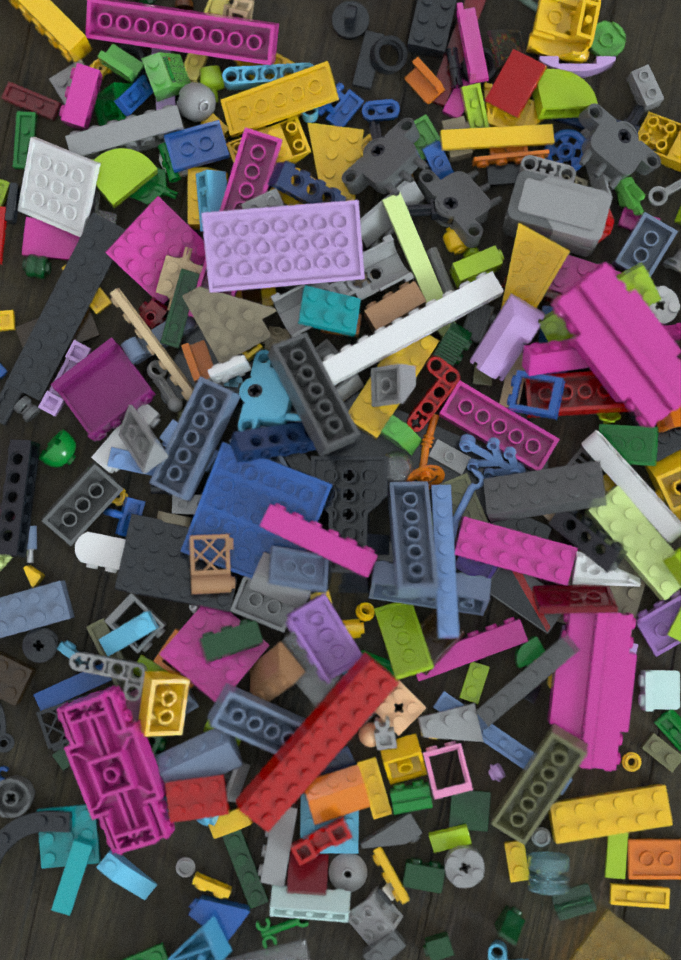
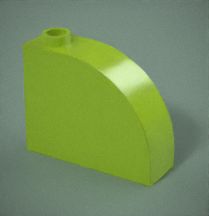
(562, 95)
(122, 174)

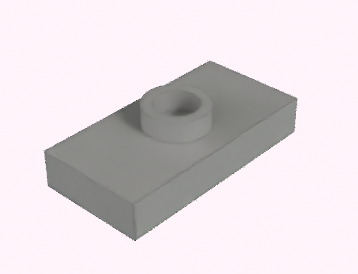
(449, 457)

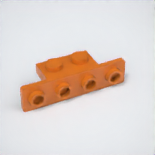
(503, 155)

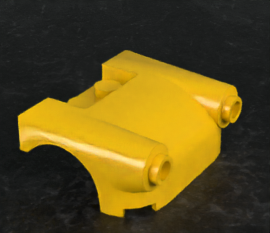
(564, 29)

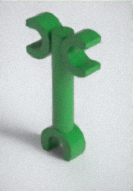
(268, 932)

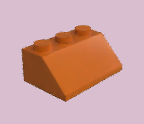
(337, 794)

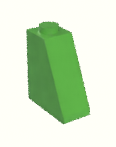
(401, 435)

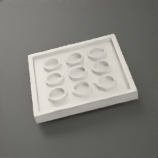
(58, 186)

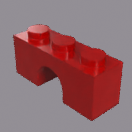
(320, 839)

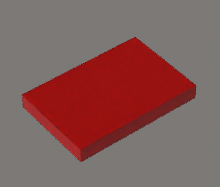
(515, 83)

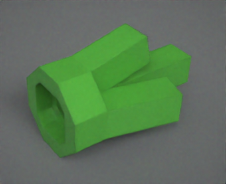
(630, 195)

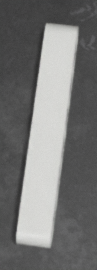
(633, 486)

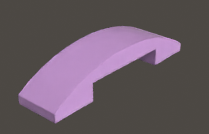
(599, 65)
(52, 401)

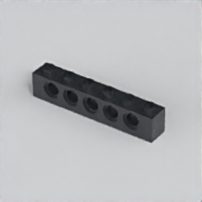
(25, 490)

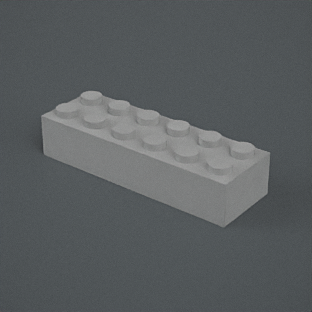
(133, 133)

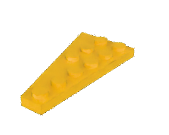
(328, 147)

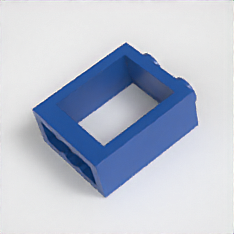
(555, 401)

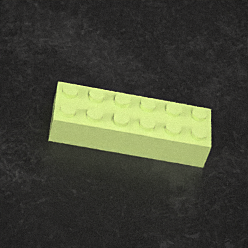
(640, 539)

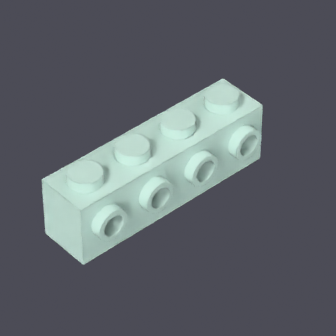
(314, 907)

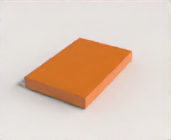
(654, 859)

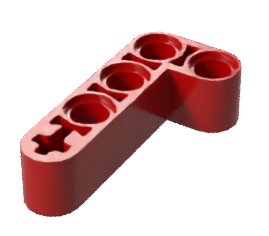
(430, 397)

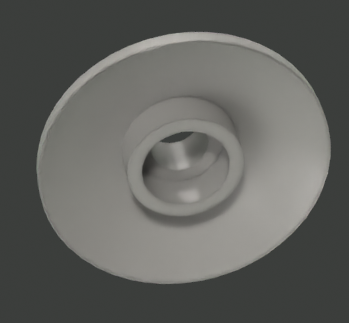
(347, 862)

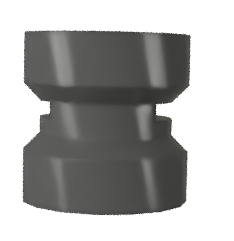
(27, 409)

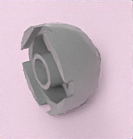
(196, 102)

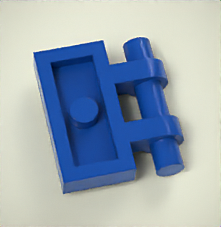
(344, 110)

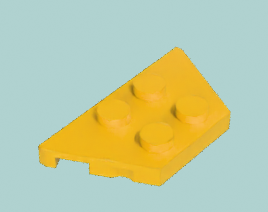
(499, 118)

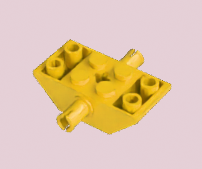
(294, 142)
(665, 478)

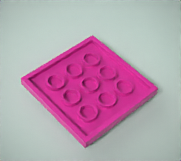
(148, 241)
(187, 658)

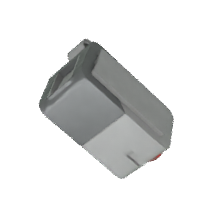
(558, 207)

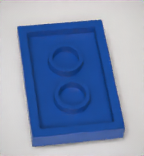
(196, 146)

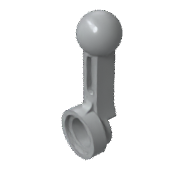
(664, 191)
(174, 403)

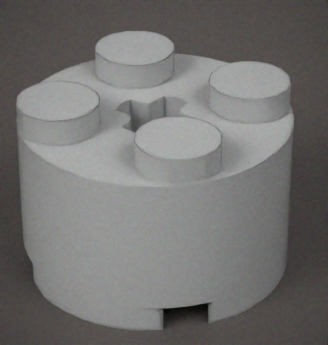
(474, 866)

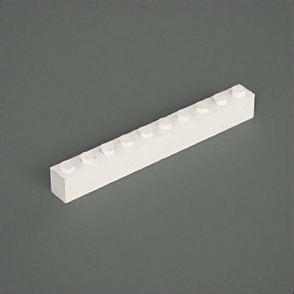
(412, 328)

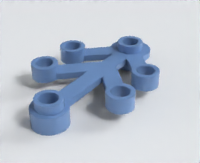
(467, 444)

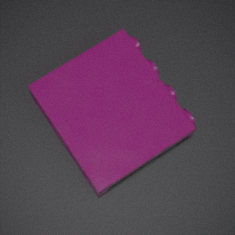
(103, 388)

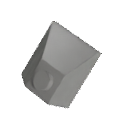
(392, 384)

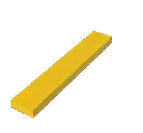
(497, 137)

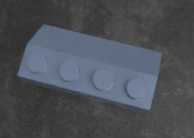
(201, 756)

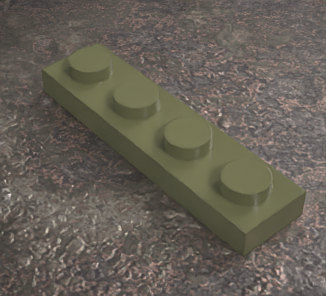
(98, 630)

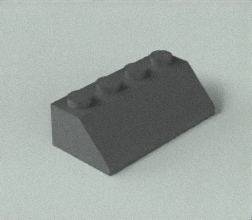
(81, 503)

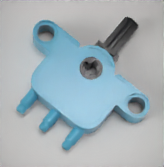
(263, 397)

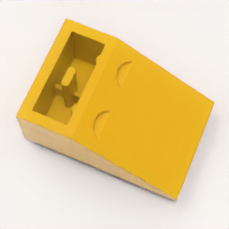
(663, 136)

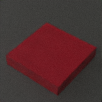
(309, 877)

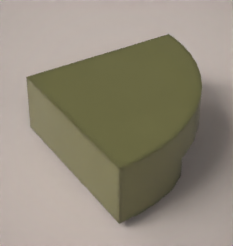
(481, 378)

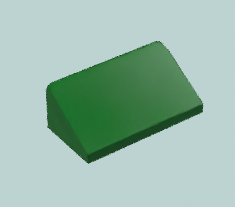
(670, 725)

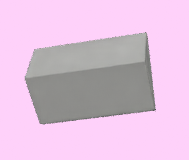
(141, 441)
(287, 595)

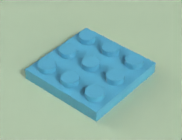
(307, 826)

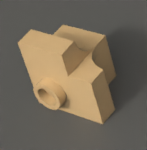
(239, 9)

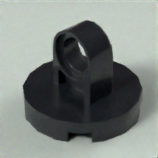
(350, 20)

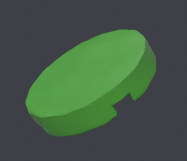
(608, 39)

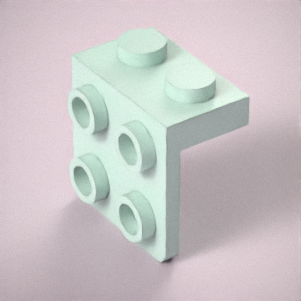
(659, 689)

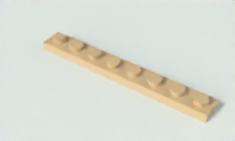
(154, 345)

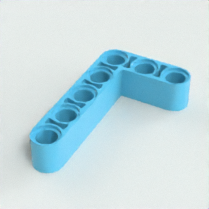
(260, 72)

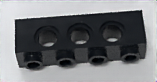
(592, 548)

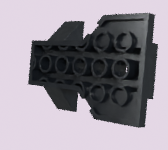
(369, 490)

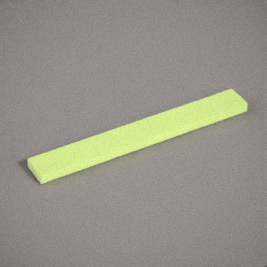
(414, 250)

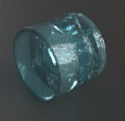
(548, 871)

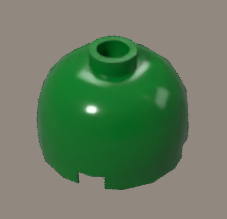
(59, 450)

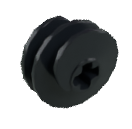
(33, 651)

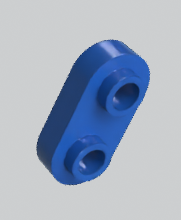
(380, 108)

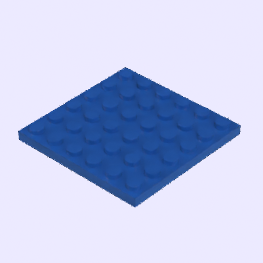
(237, 502)

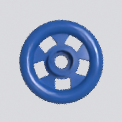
(564, 136)

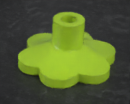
(609, 418)

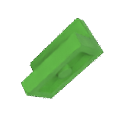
(121, 63)

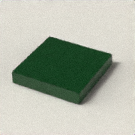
(470, 809)

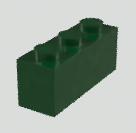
(230, 640)

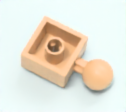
(399, 719)

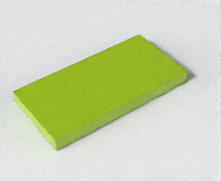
(403, 639)

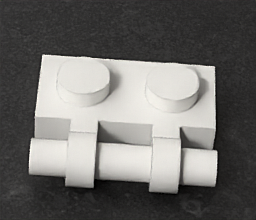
(235, 367)

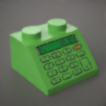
(165, 74)

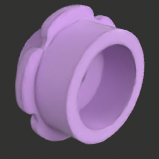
(496, 772)

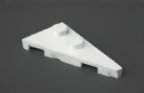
(589, 573)

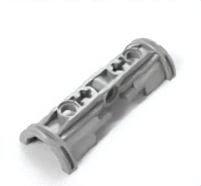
(380, 257)

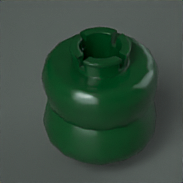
(37, 266)

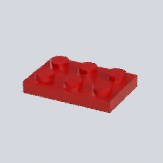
(197, 798)

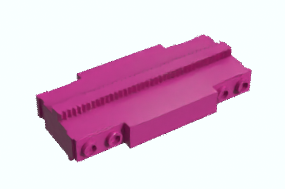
(623, 344)
(596, 685)
(116, 770)

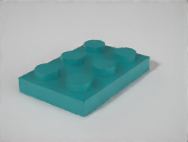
(329, 311)

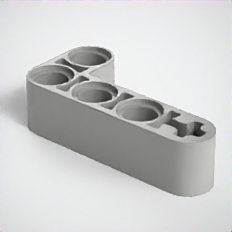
(108, 670)

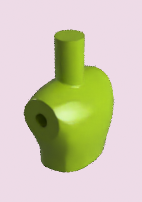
(212, 77)

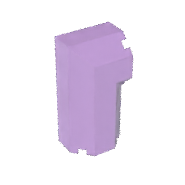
(506, 337)

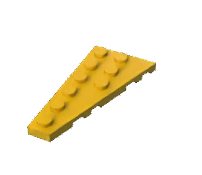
(533, 265)

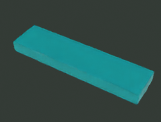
(72, 876)

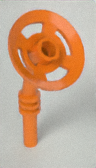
(424, 472)

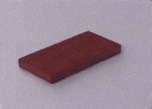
(574, 599)

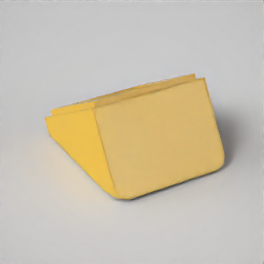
(33, 575)

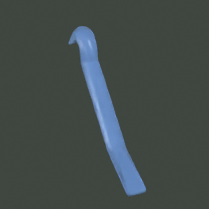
(465, 500)

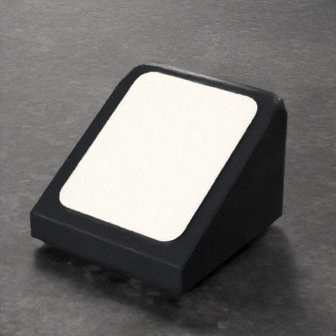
(385, 891)

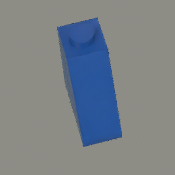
(227, 913)

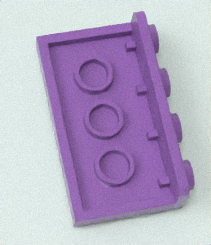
(656, 623)
(324, 637)

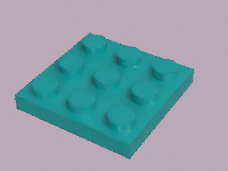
(57, 845)

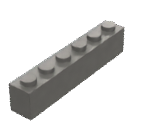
(527, 680)

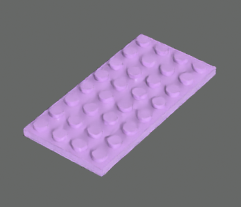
(283, 246)

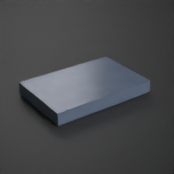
(298, 569)

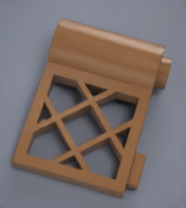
(214, 580)

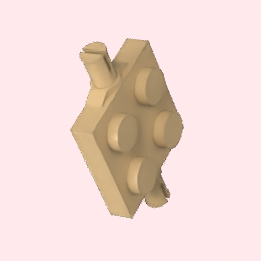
(171, 272)

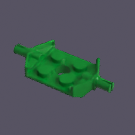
(154, 187)

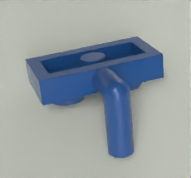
(130, 506)

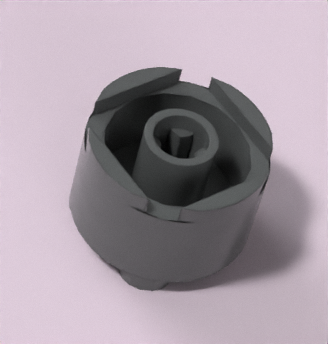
(24, 796)

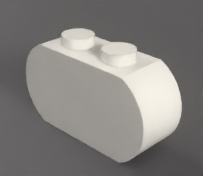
(100, 551)

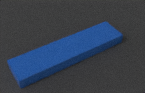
(69, 688)

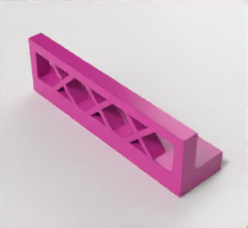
(471, 44)

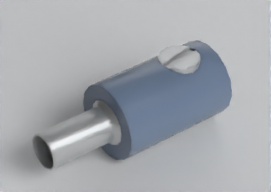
(32, 543)

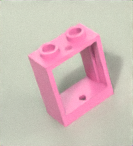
(450, 746)

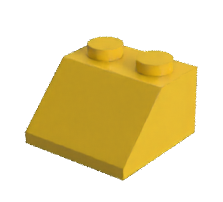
(404, 761)

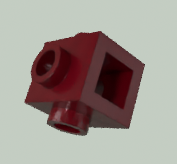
(155, 307)

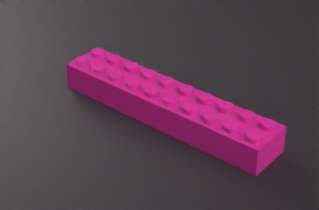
(182, 30)
(248, 179)

